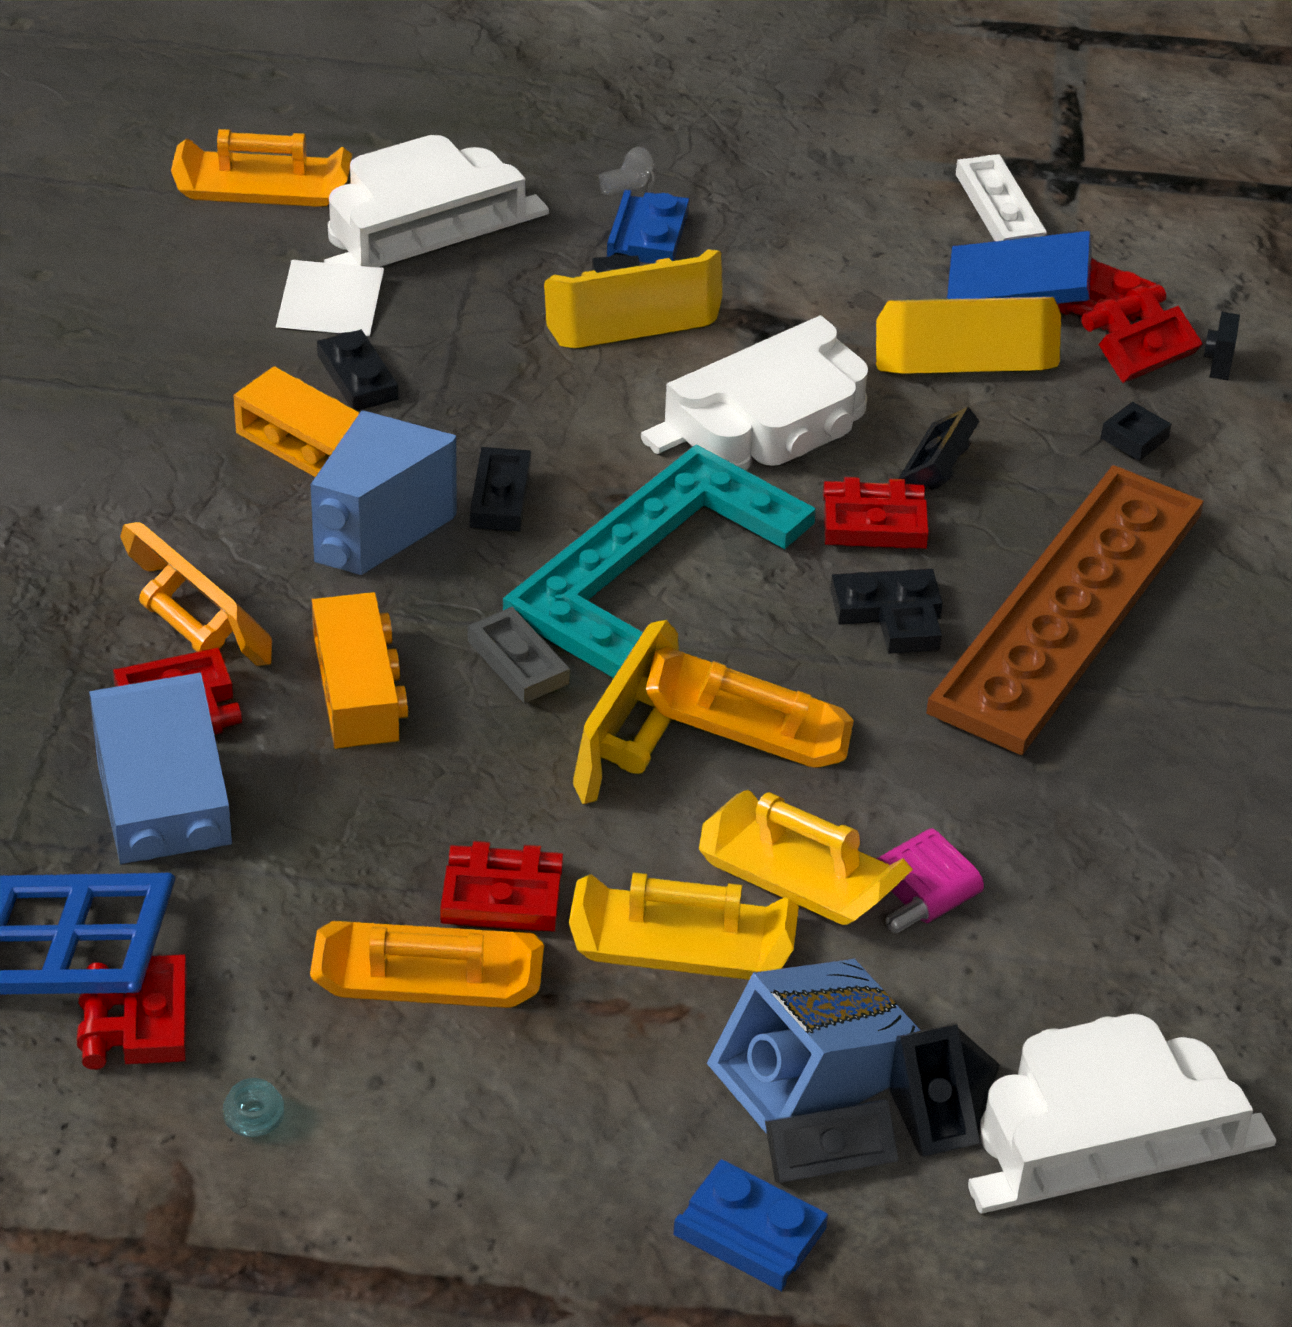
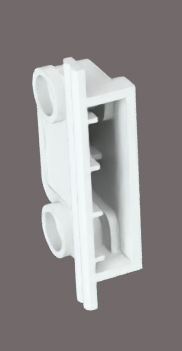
(423, 200)
(767, 399)
(1108, 1109)

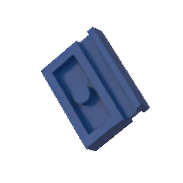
(648, 226)
(750, 1224)

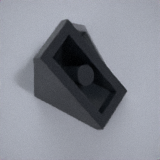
(941, 1087)

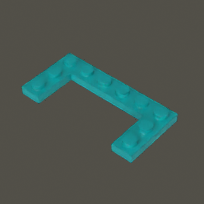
(558, 593)

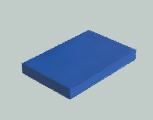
(1023, 268)

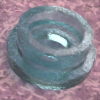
(249, 1096)

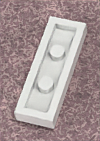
(998, 198)

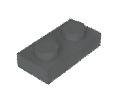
(518, 655)

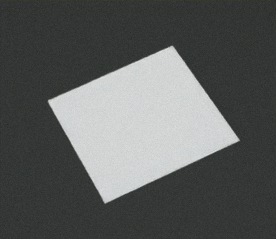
(329, 297)

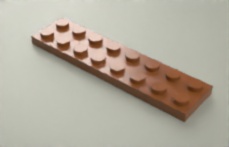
(1064, 610)

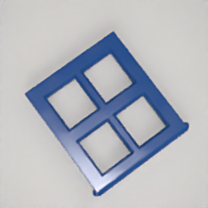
(80, 890)

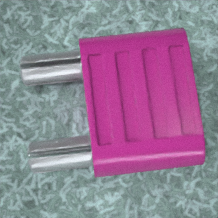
(937, 882)

